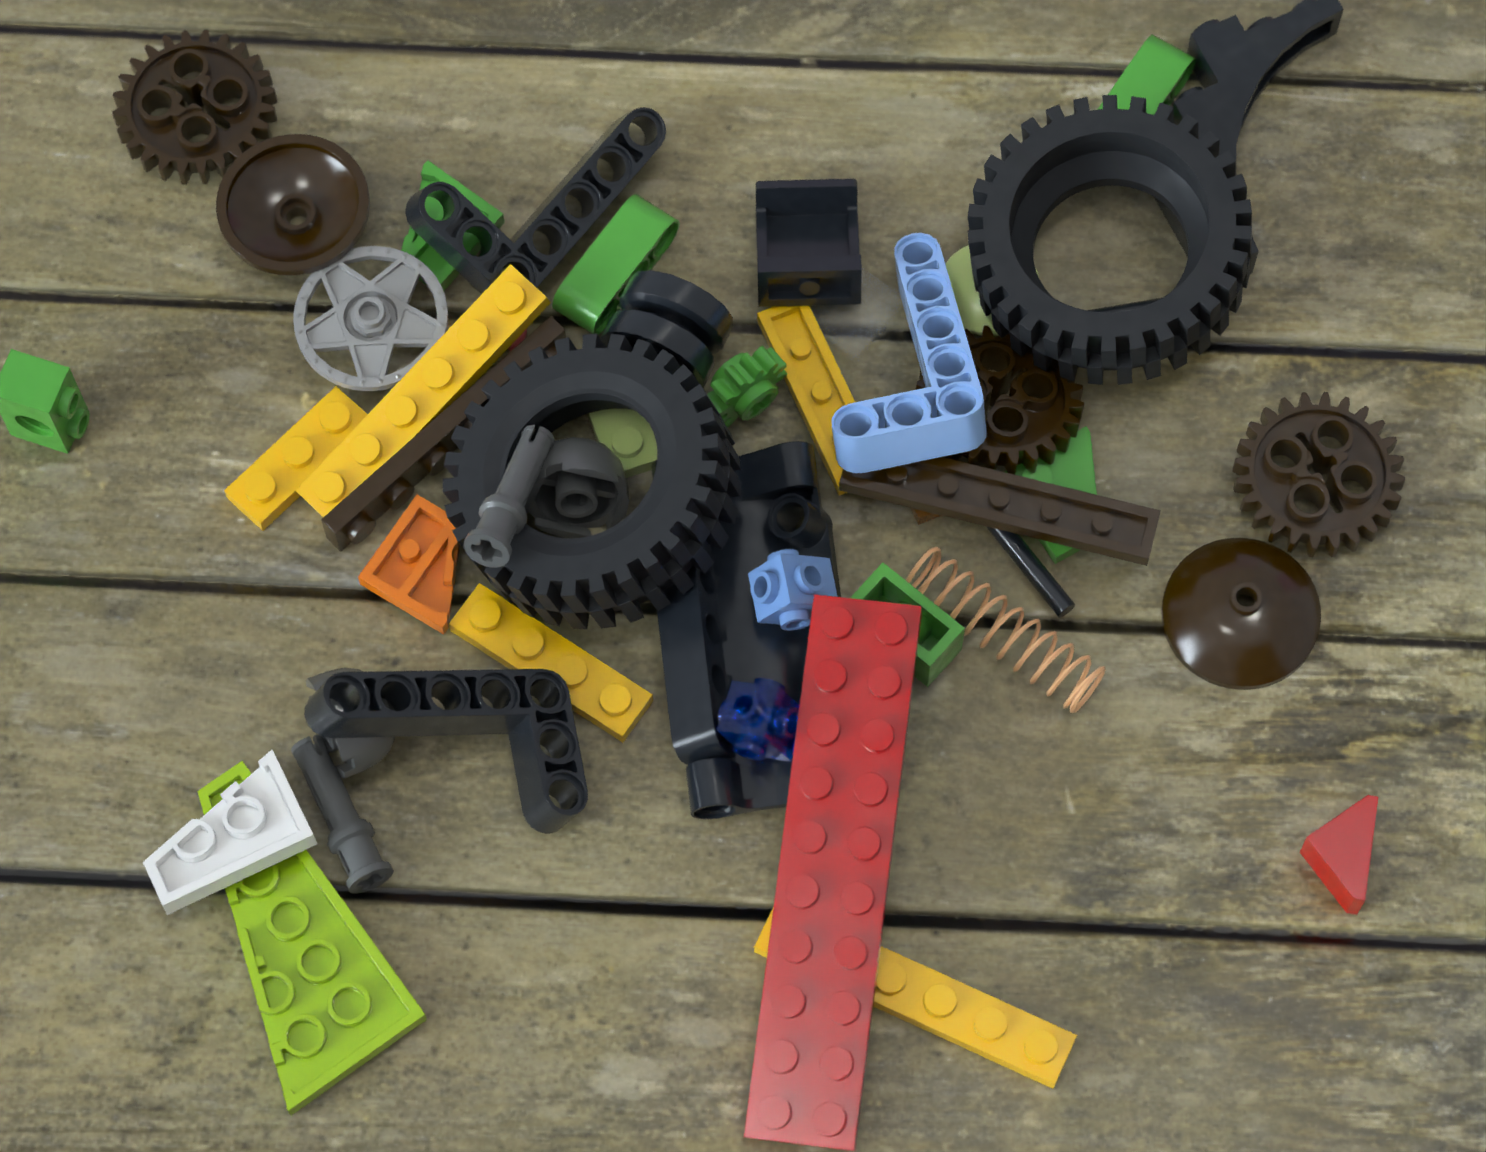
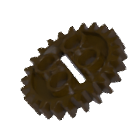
(166, 137)
(1034, 424)
(1360, 459)

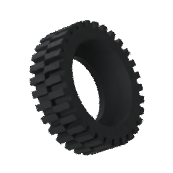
(1098, 151)
(661, 535)

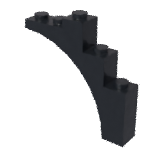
(1238, 67)

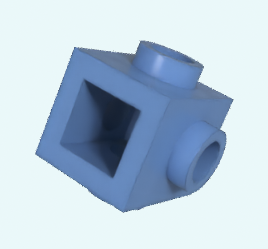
(786, 588)

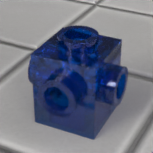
(759, 720)

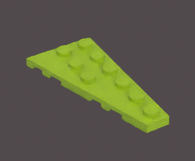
(313, 971)

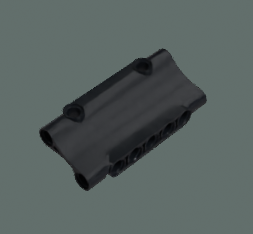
(715, 634)

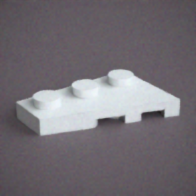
(238, 837)

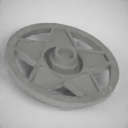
(369, 317)

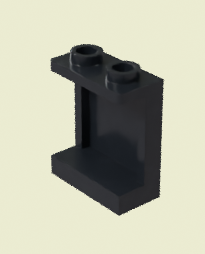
(808, 242)

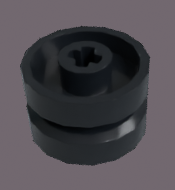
(672, 318)

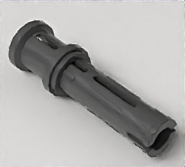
(504, 512)
(348, 834)

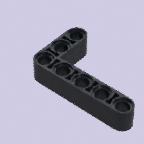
(549, 218)
(468, 714)

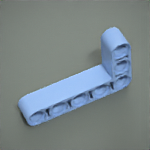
(925, 421)

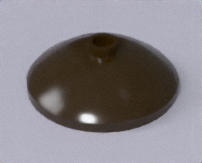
(287, 180)
(1234, 642)

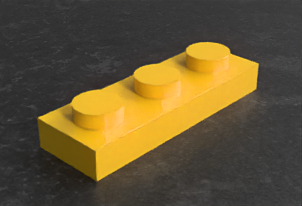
(272, 479)

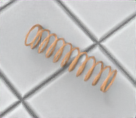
(1082, 683)

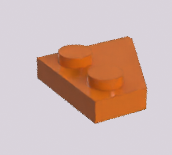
(417, 564)

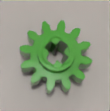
(747, 384)

